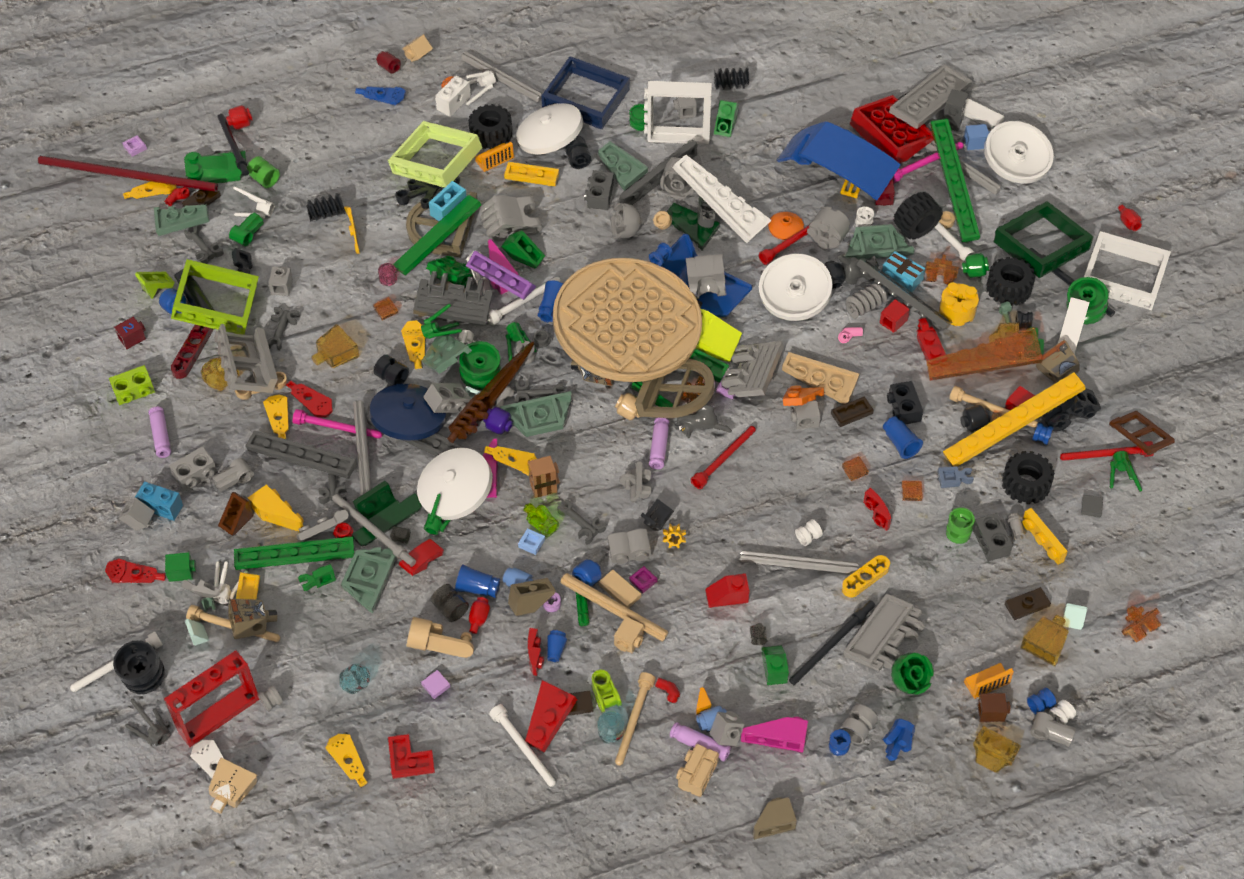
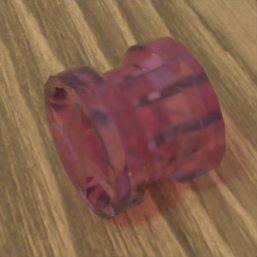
(387, 274)

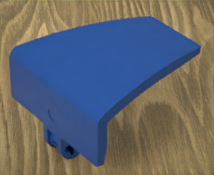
(674, 260)

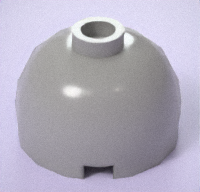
(626, 221)

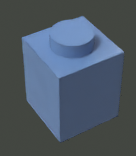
(975, 136)

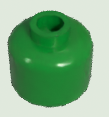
(975, 265)

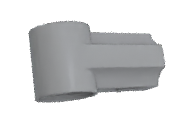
(238, 472)
(1046, 728)

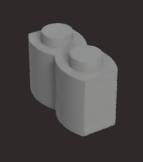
(629, 546)

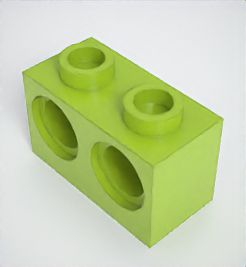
(131, 385)

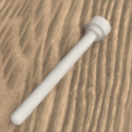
(963, 251)
(495, 315)
(152, 639)
(500, 715)

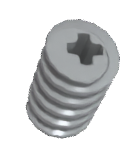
(865, 300)

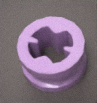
(555, 606)

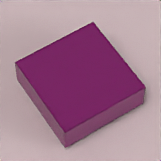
(643, 579)

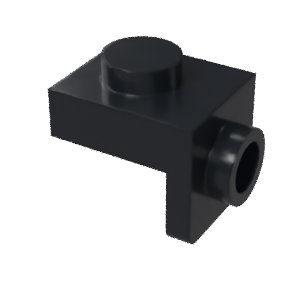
(657, 515)

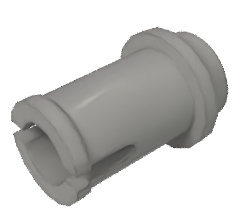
(1015, 523)

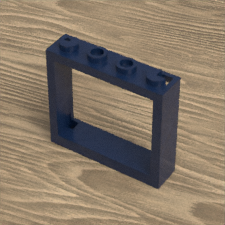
(592, 72)

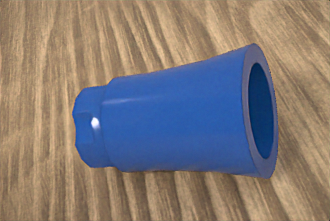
(547, 304)
(902, 437)
(476, 582)

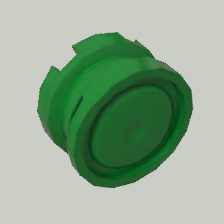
(637, 117)

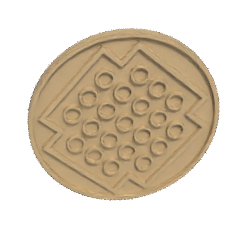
(627, 319)

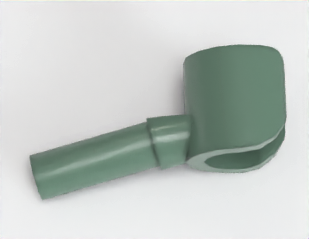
(1004, 309)
(208, 602)

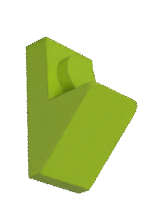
(153, 280)

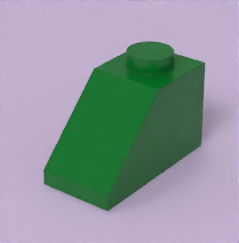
(523, 249)
(775, 665)

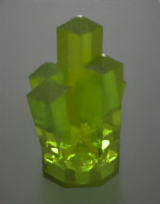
(541, 519)

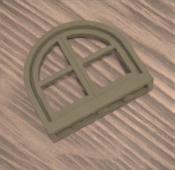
(460, 236)
(651, 388)

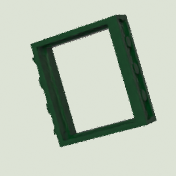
(1080, 245)

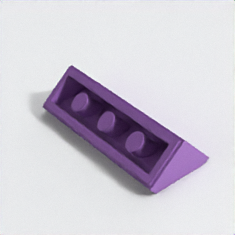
(500, 275)

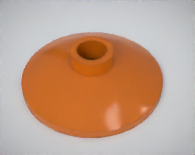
(785, 225)

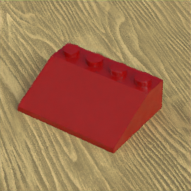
(889, 132)

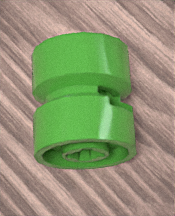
(263, 172)
(960, 525)

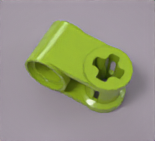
(605, 693)

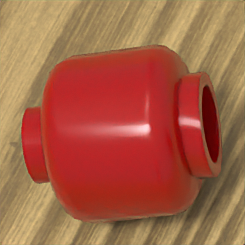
(239, 117)

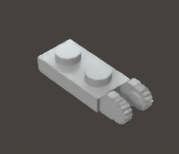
(323, 524)

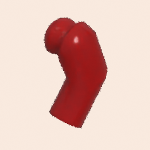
(177, 194)

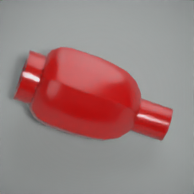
(1130, 218)
(478, 614)

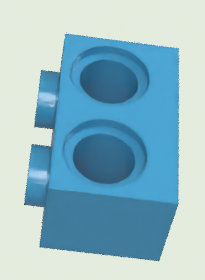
(161, 500)

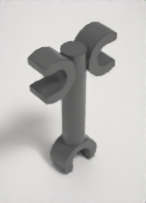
(206, 253)
(282, 318)
(524, 392)
(329, 493)
(588, 529)

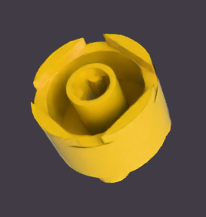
(959, 303)

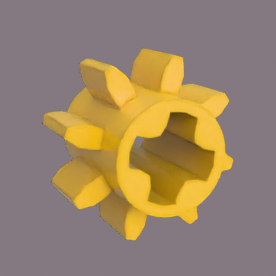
(670, 539)

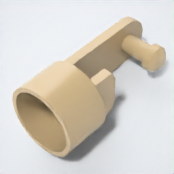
(428, 635)

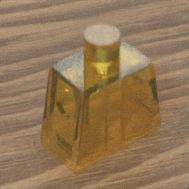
(335, 348)
(1046, 639)

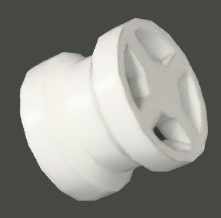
(866, 213)
(1063, 712)

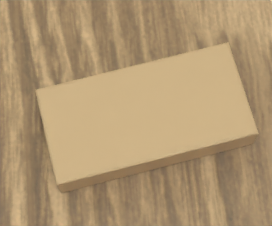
(619, 589)

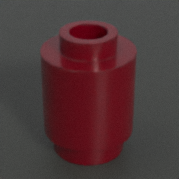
(388, 62)

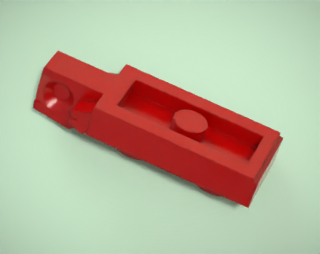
(929, 340)

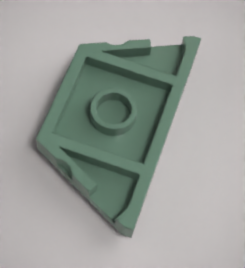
(877, 242)
(444, 353)
(540, 414)
(368, 575)

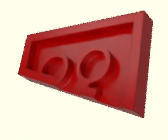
(548, 715)

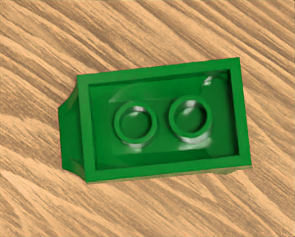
(212, 167)

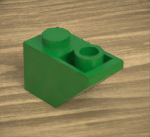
(726, 118)

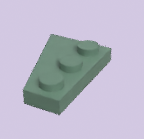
(624, 166)
(175, 219)

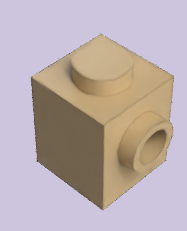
(417, 48)
(629, 635)

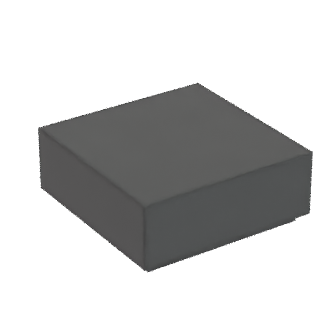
(1092, 505)

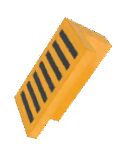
(495, 156)
(988, 680)

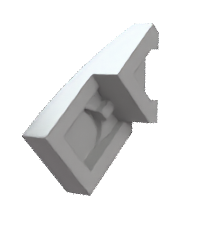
(202, 589)

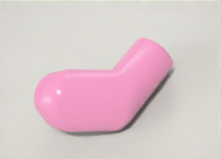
(848, 332)

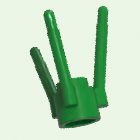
(432, 329)
(516, 334)
(1122, 463)
(433, 523)

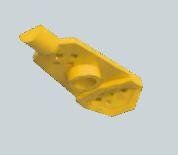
(157, 189)
(352, 227)
(412, 335)
(277, 406)
(520, 457)
(345, 751)

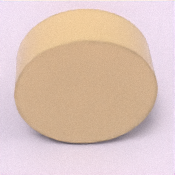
(947, 219)
(662, 220)

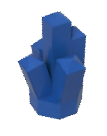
(899, 738)

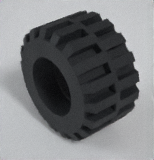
(491, 125)
(918, 215)
(1012, 270)
(1031, 465)

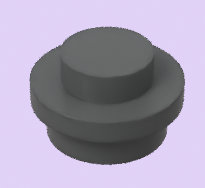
(541, 339)

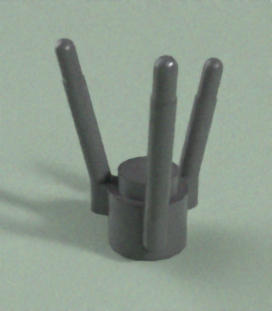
(156, 733)

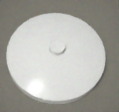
(549, 128)
(1018, 152)
(795, 287)
(460, 478)

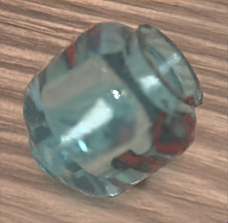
(354, 678)
(611, 726)

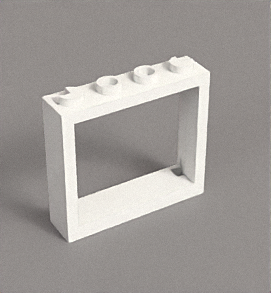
(677, 134)
(1135, 251)

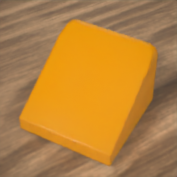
(703, 701)

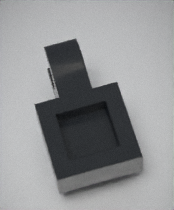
(242, 260)

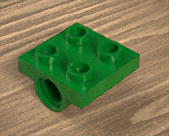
(457, 272)

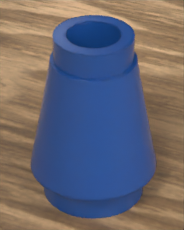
(555, 645)

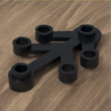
(403, 196)

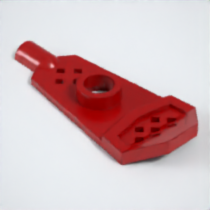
(319, 404)
(122, 572)

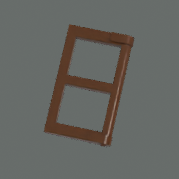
(1149, 450)

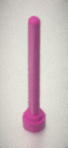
(900, 172)
(301, 417)

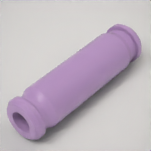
(159, 432)
(659, 443)
(692, 737)

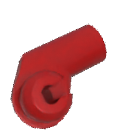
(670, 687)

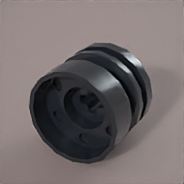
(139, 667)

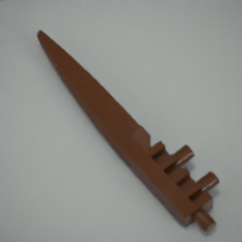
(478, 406)

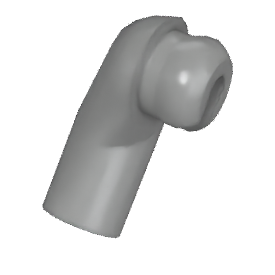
(507, 393)

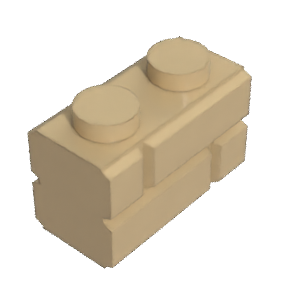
(698, 770)

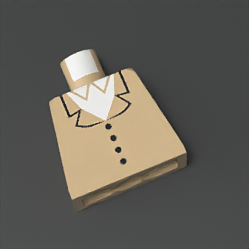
(230, 785)

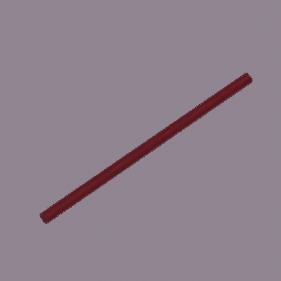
(127, 173)

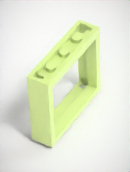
(401, 165)

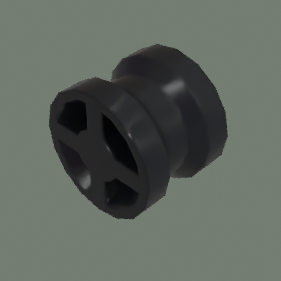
(1024, 319)

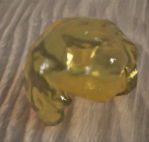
(213, 374)

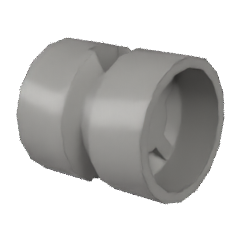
(859, 723)

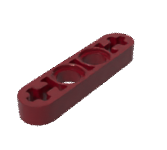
(188, 347)

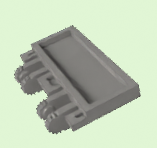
(755, 368)
(884, 627)

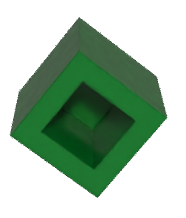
(179, 567)

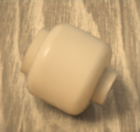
(626, 406)

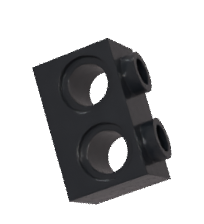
(905, 402)
(1082, 405)

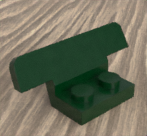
(383, 511)

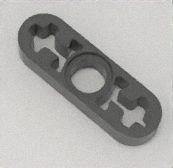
(705, 214)

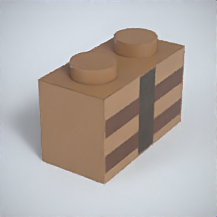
(543, 476)

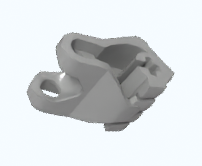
(507, 215)
(706, 275)

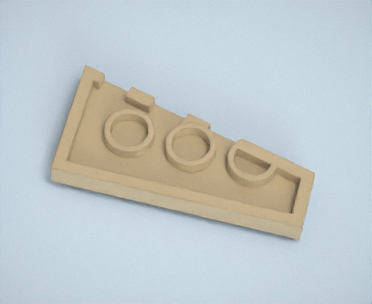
(837, 382)

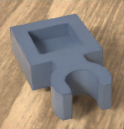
(952, 477)

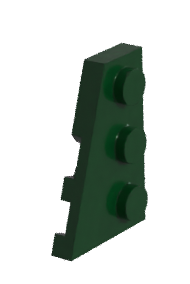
(687, 222)

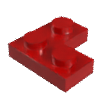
(407, 763)

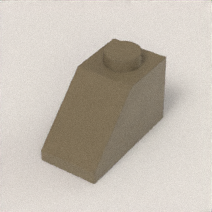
(529, 595)
(775, 818)

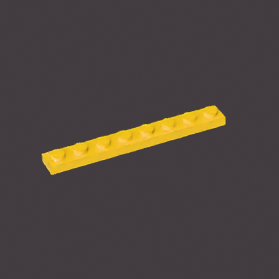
(1014, 420)

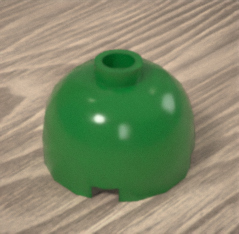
(912, 673)

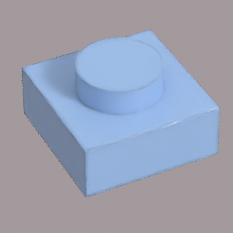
(531, 541)

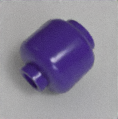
(498, 421)

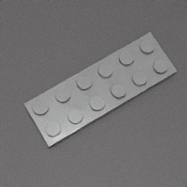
(929, 96)

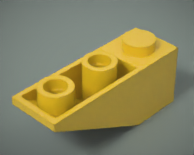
(272, 509)

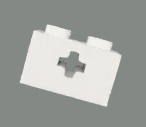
(452, 96)

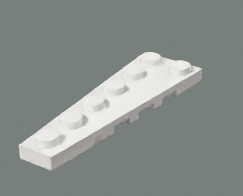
(732, 209)

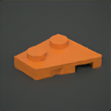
(799, 396)

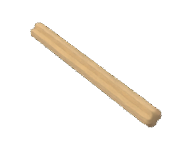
(612, 606)

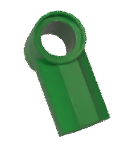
(244, 232)

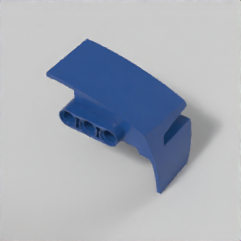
(844, 155)

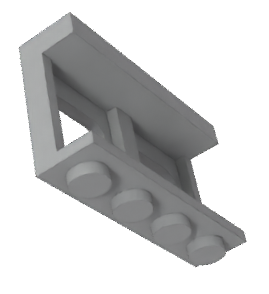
(258, 362)

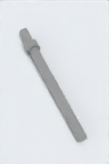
(398, 550)

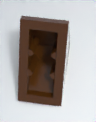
(236, 514)

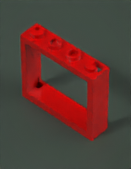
(221, 711)

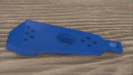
(389, 95)

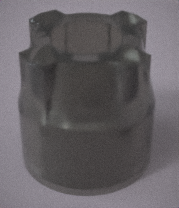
(400, 535)
(758, 634)

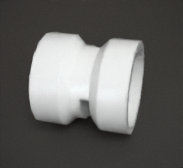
(809, 532)

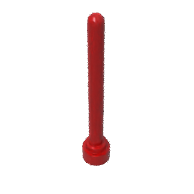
(767, 255)
(1104, 452)
(700, 479)

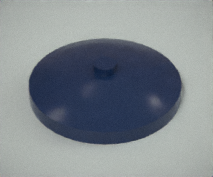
(404, 413)

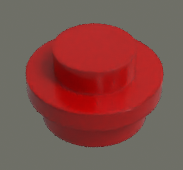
(343, 530)

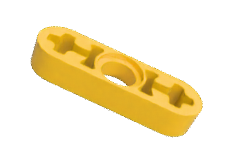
(863, 584)

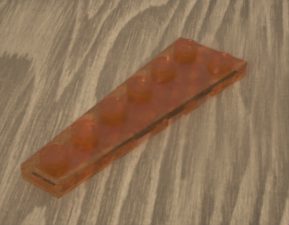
(1003, 353)

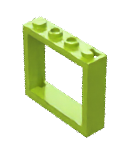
(212, 318)

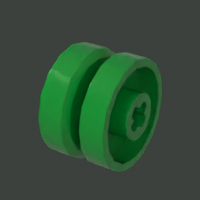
(1092, 291)
(479, 365)

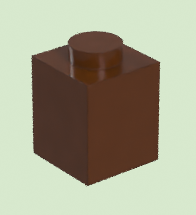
(993, 707)

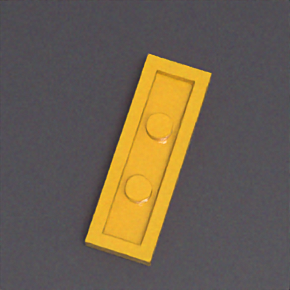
(531, 174)
(1044, 536)

